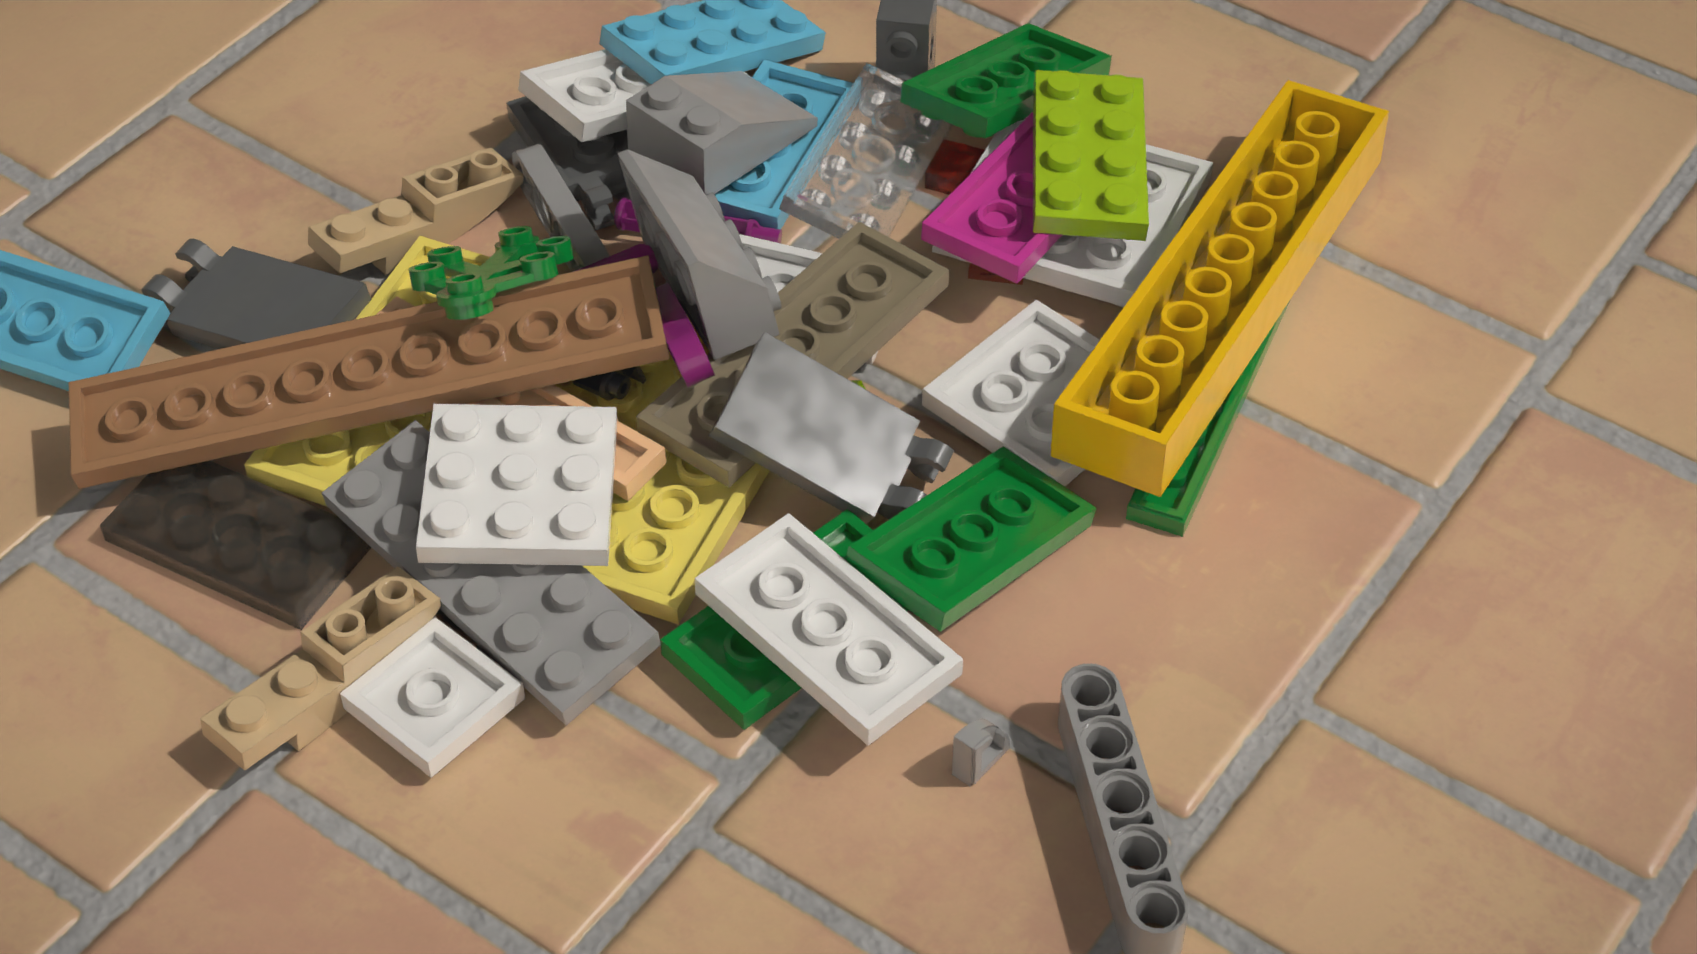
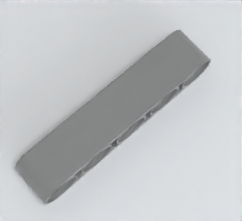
(1095, 727)

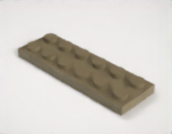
(831, 312)

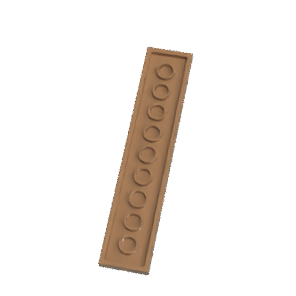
(362, 373)

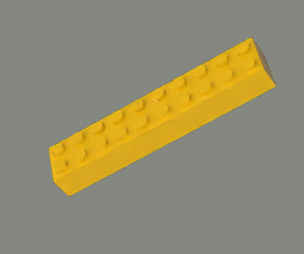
(1217, 289)

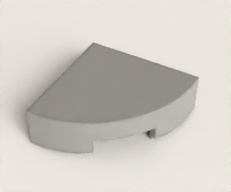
(977, 750)

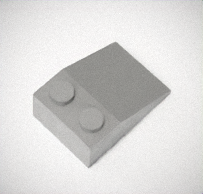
(713, 125)

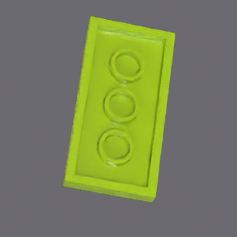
(1089, 156)

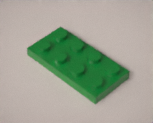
(996, 80)
(970, 537)
(727, 664)

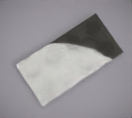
(238, 538)

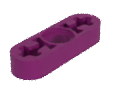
(682, 339)

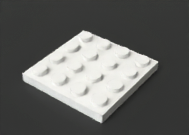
(1116, 267)

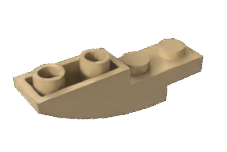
(432, 204)
(303, 692)

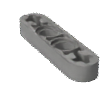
(557, 206)

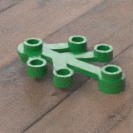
(470, 289)

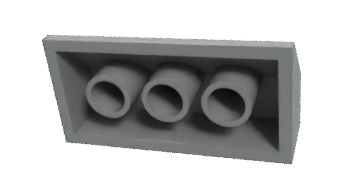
(701, 256)

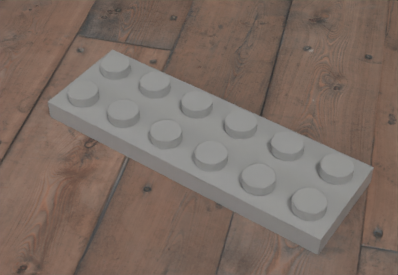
(539, 622)

